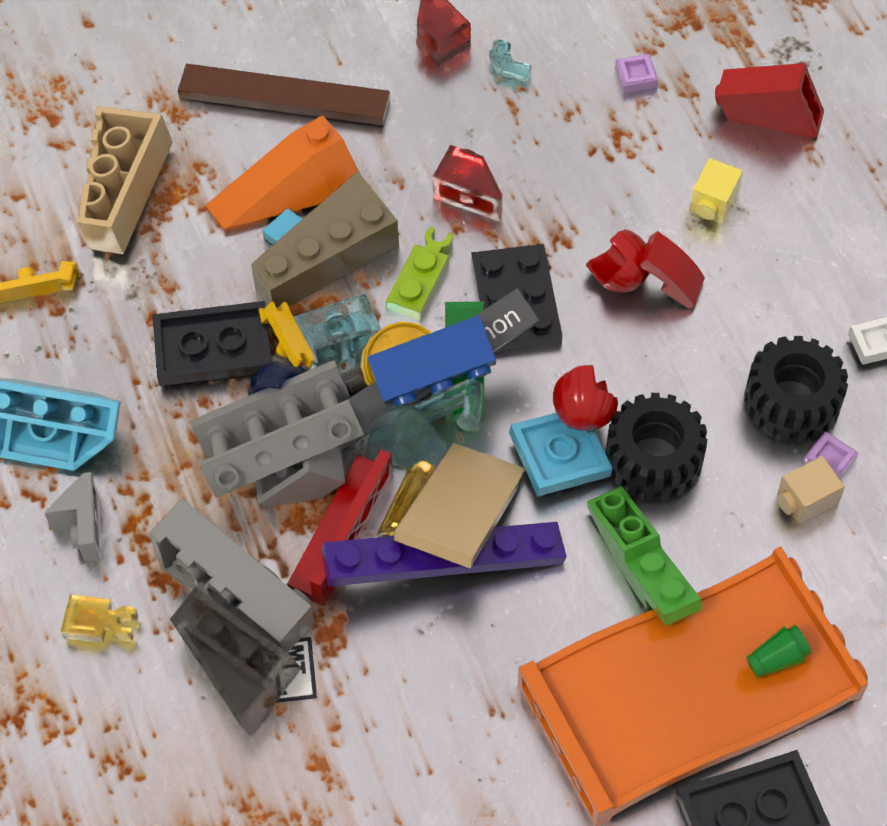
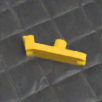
(34, 285)
(291, 340)

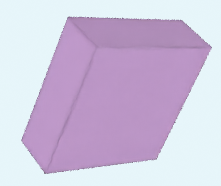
(636, 73)
(835, 452)

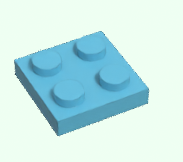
(558, 455)

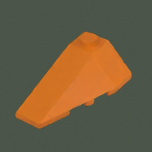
(291, 176)

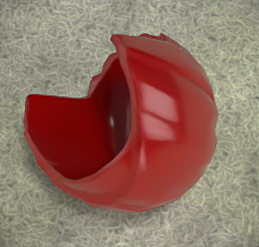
(618, 266)
(582, 401)

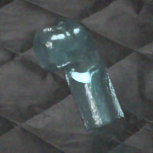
(505, 64)

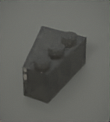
(237, 658)

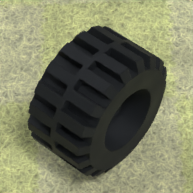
(800, 363)
(662, 420)

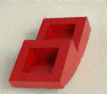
(674, 267)

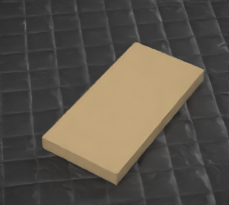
(460, 505)

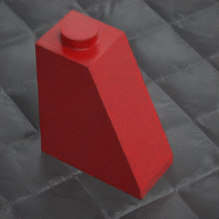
(772, 98)

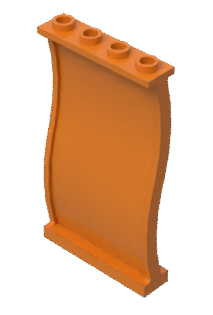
(673, 699)

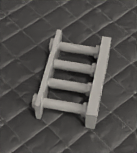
(313, 393)

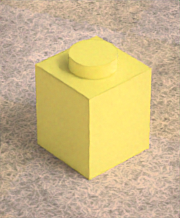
(715, 190)

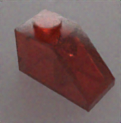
(441, 30)
(467, 183)

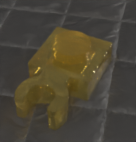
(92, 617)

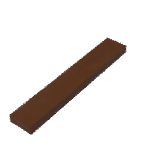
(284, 94)

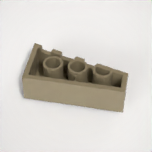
(326, 244)

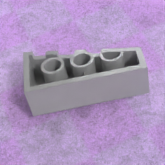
(205, 557)

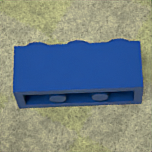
(432, 362)

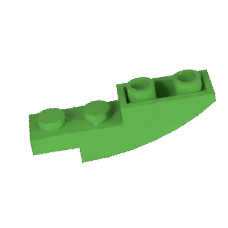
(641, 558)

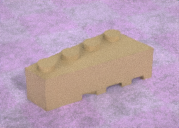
(121, 175)

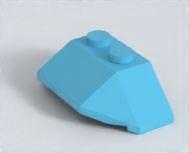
(54, 423)

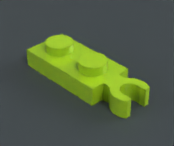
(420, 276)

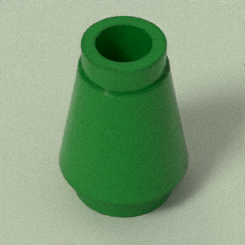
(779, 652)

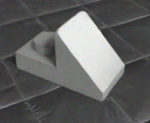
(79, 512)

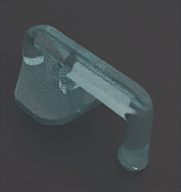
(408, 432)

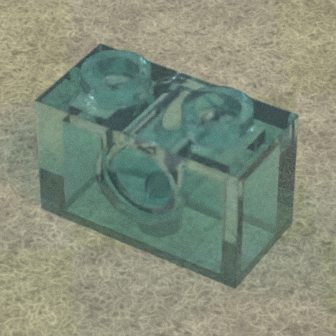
(348, 317)

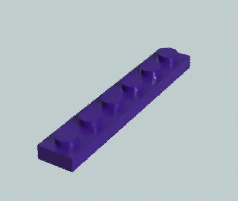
(388, 560)

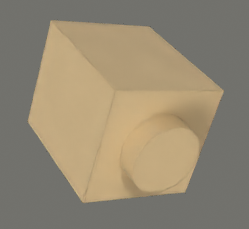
(809, 490)

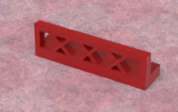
(343, 521)

